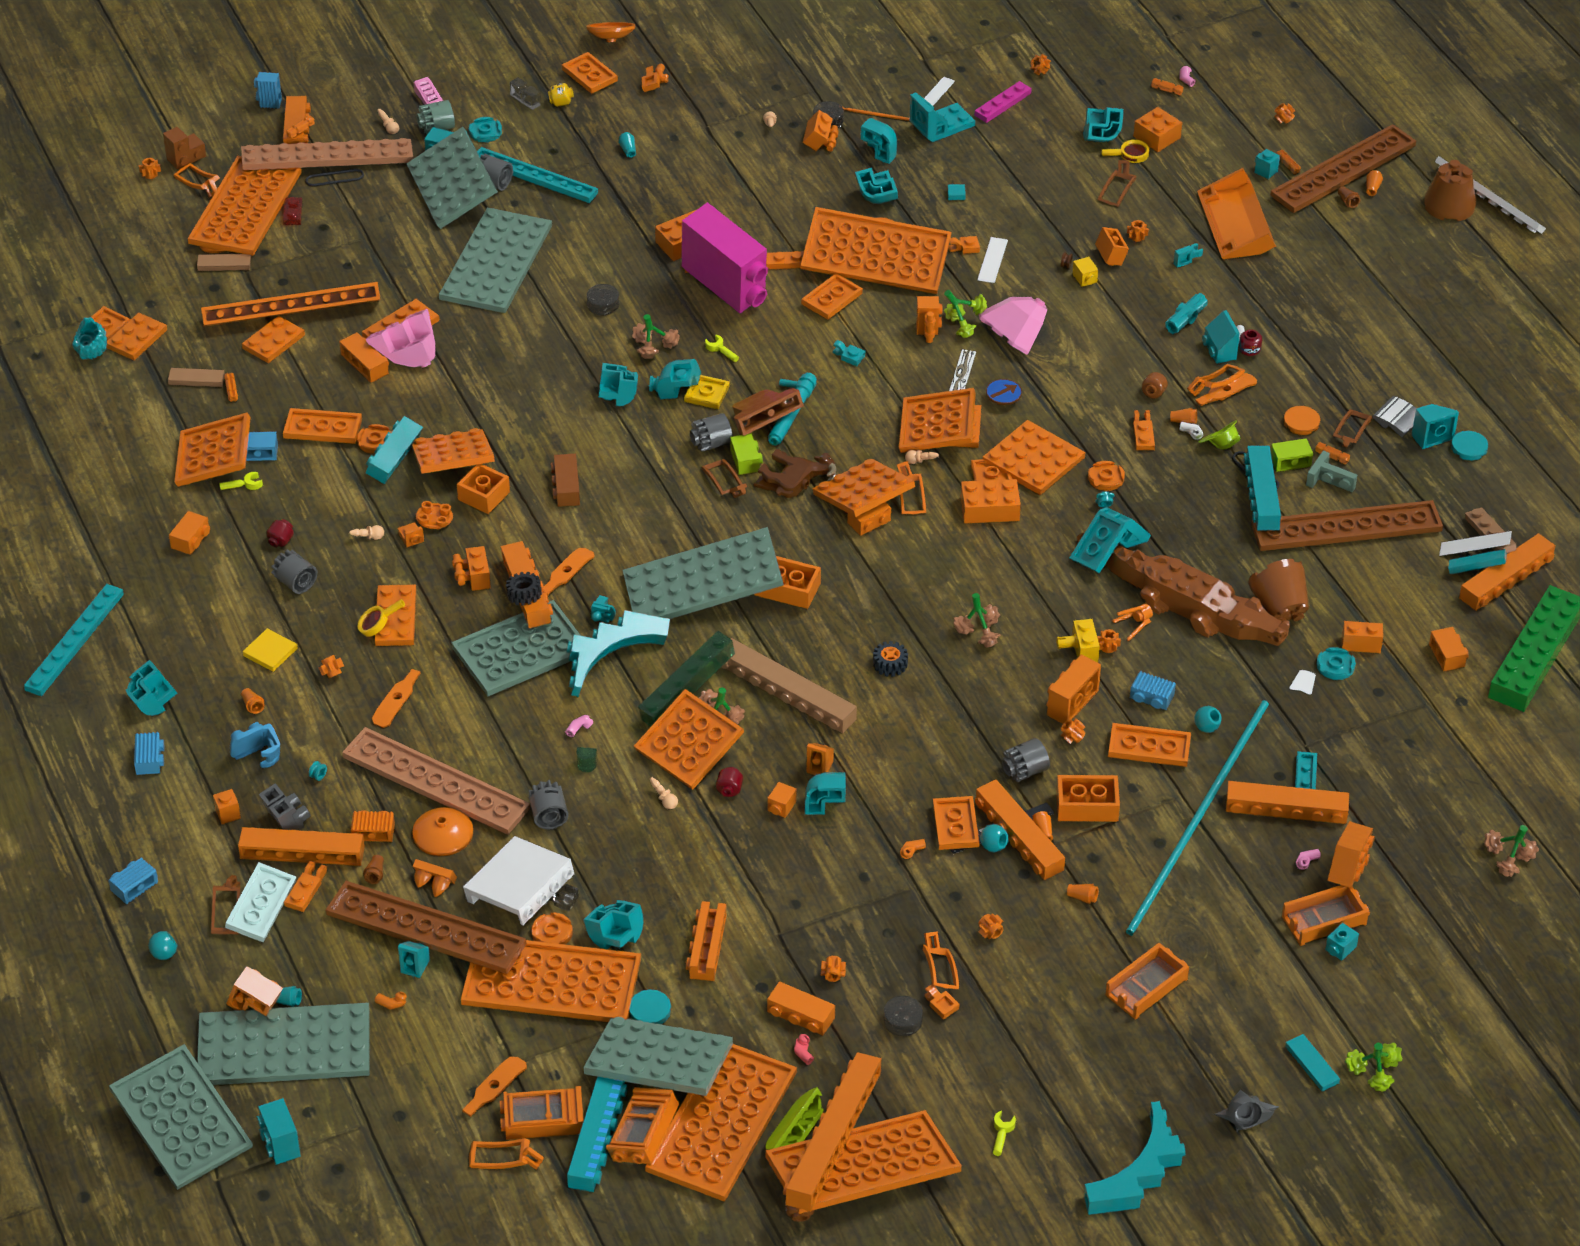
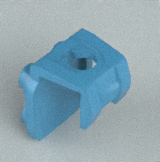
(255, 739)

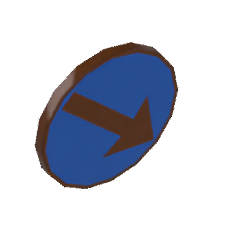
(1003, 392)

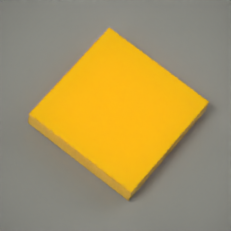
(708, 392)
(270, 650)

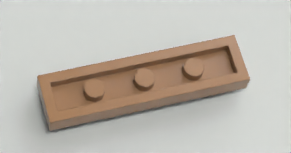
(1485, 525)

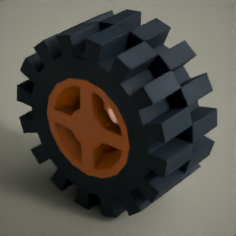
(890, 658)

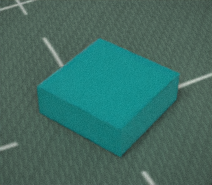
(956, 192)

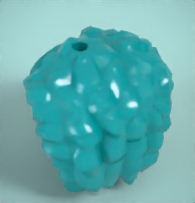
(90, 339)

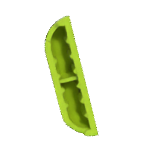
(797, 1121)

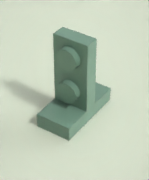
(1331, 474)

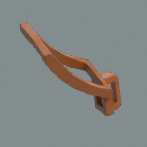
(1125, 175)
(1346, 440)
(734, 491)
(230, 885)

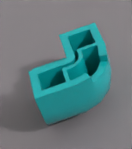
(1102, 124)
(880, 137)
(876, 187)
(676, 375)
(617, 384)
(149, 689)
(822, 789)
(615, 924)

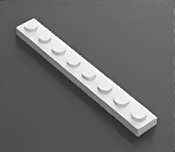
(1507, 208)

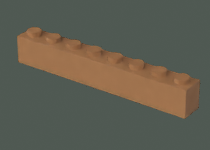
(791, 688)

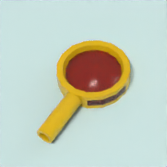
(1132, 150)
(376, 617)

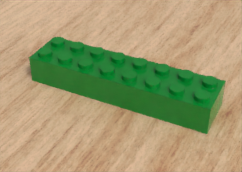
(1536, 649)

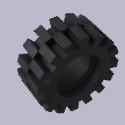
(524, 588)

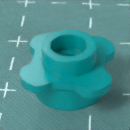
(1104, 499)

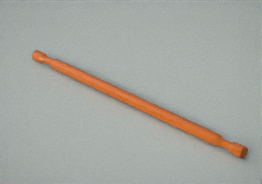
(877, 114)

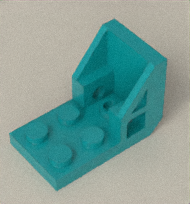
(938, 123)
(1103, 536)

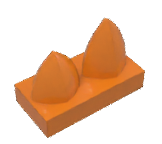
(441, 876)

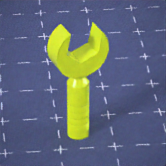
(718, 346)
(247, 482)
(1003, 1128)

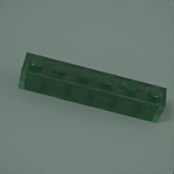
(688, 676)

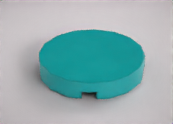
(485, 129)
(1469, 445)
(1336, 663)
(650, 1007)

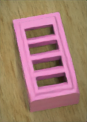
(426, 91)

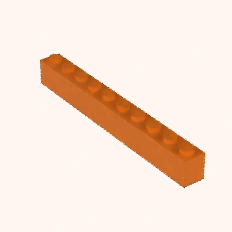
(290, 304)
(832, 1132)

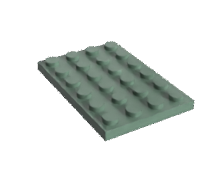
(451, 177)
(514, 652)
(658, 1055)
(180, 1116)

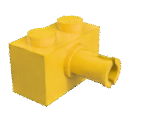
(1083, 639)

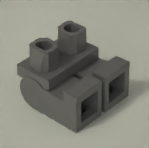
(283, 808)

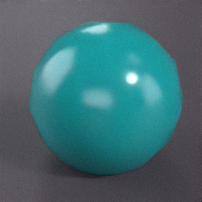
(1207, 719)
(994, 838)
(162, 945)

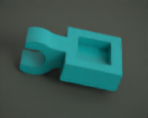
(1185, 255)
(849, 354)

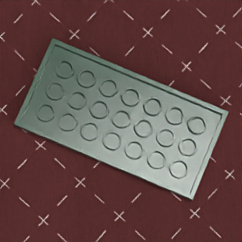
(495, 260)
(704, 576)
(285, 1044)

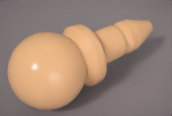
(770, 118)
(391, 126)
(917, 456)
(375, 532)
(668, 800)

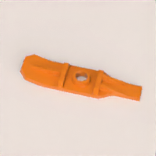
(1219, 393)
(573, 564)
(390, 706)
(502, 1077)

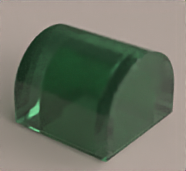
(586, 759)

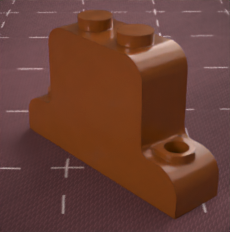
(764, 408)

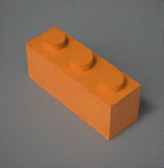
(364, 357)
(801, 1008)

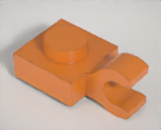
(651, 80)
(966, 244)
(942, 1003)

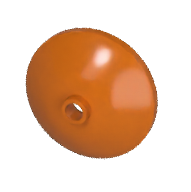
(610, 30)
(442, 831)

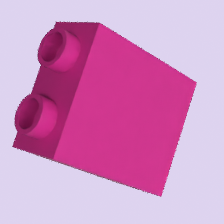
(724, 258)

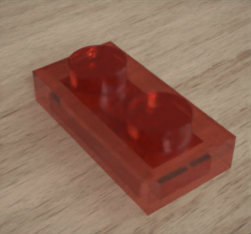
(293, 211)

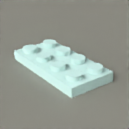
(260, 902)

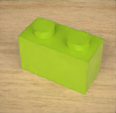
(745, 454)
(1291, 455)

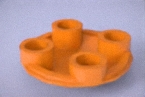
(434, 515)

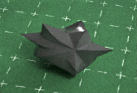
(1247, 1111)

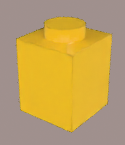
(1085, 271)

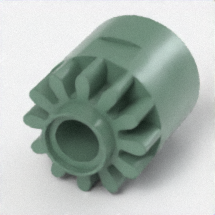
(436, 115)

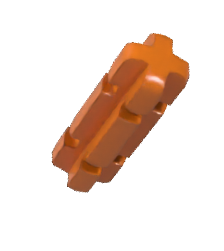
(1167, 86)
(300, 127)
(1289, 162)
(231, 387)
(1335, 454)

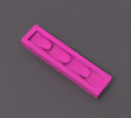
(1002, 102)

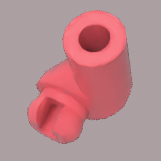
(801, 1048)

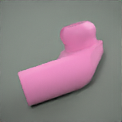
(1184, 76)
(577, 723)
(1305, 857)

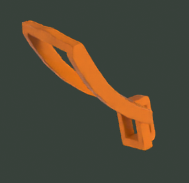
(213, 178)
(1204, 380)
(916, 477)
(928, 949)
(523, 1159)

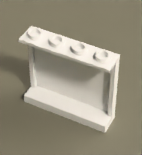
(520, 878)

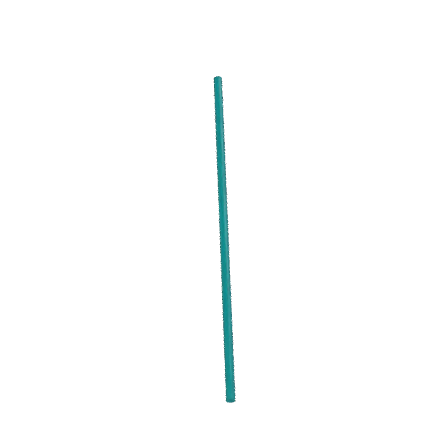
(1196, 819)

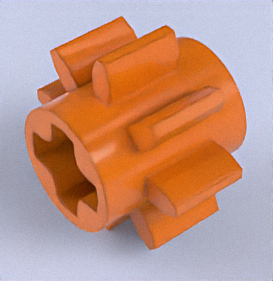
(1040, 64)
(1284, 113)
(149, 168)
(1137, 230)
(1109, 641)
(331, 666)
(1073, 731)
(990, 926)
(833, 968)

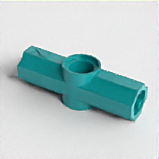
(1186, 313)

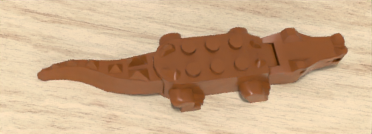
(1196, 596)

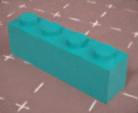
(393, 450)

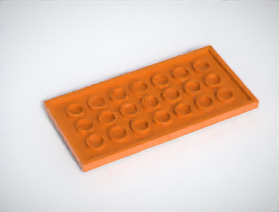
(243, 208)
(876, 250)
(558, 982)
(719, 1131)
(876, 1159)

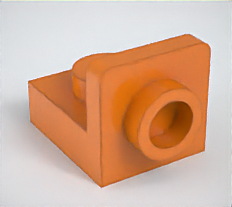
(411, 534)

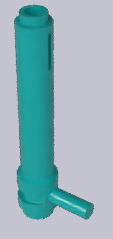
(805, 385)

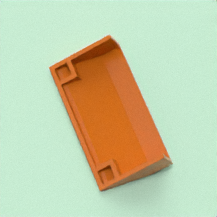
(1236, 216)

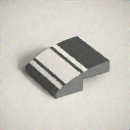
(1397, 415)

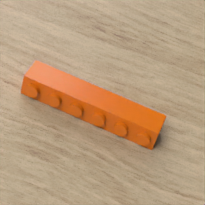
(517, 560)
(1499, 578)
(1287, 802)
(1021, 829)
(301, 846)

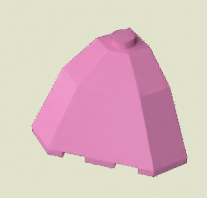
(1016, 319)
(408, 342)

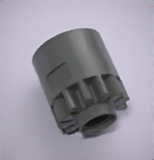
(498, 170)
(710, 432)
(294, 571)
(1025, 760)
(548, 805)

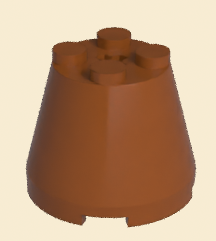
(1451, 192)
(1282, 589)

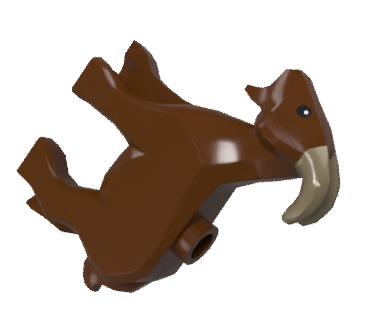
(795, 475)

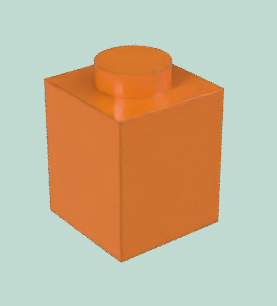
(782, 799)
(226, 806)

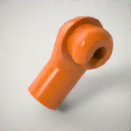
(663, 77)
(911, 846)
(391, 1003)

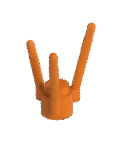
(1140, 613)

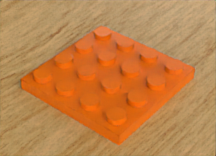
(937, 420)
(212, 449)
(452, 450)
(1034, 457)
(863, 487)
(689, 739)

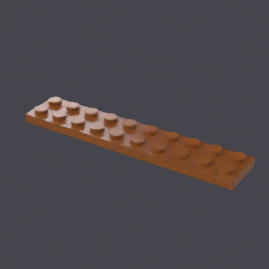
(1343, 168)
(1351, 525)
(426, 926)

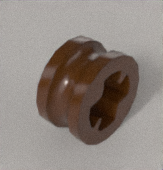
(1066, 260)

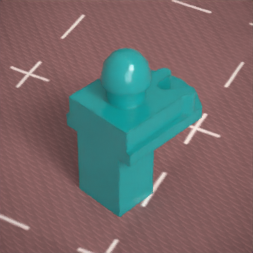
(602, 611)

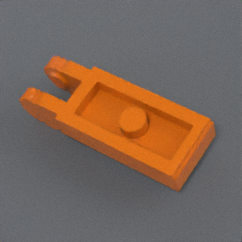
(1143, 432)
(305, 887)

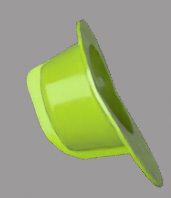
(1224, 438)

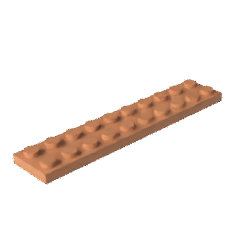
(326, 154)
(436, 780)

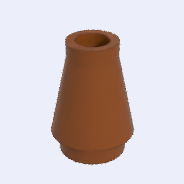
(1349, 197)
(374, 871)

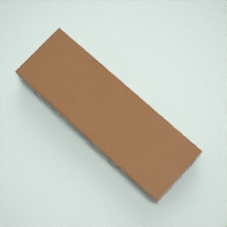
(224, 262)
(196, 377)

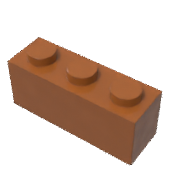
(565, 480)

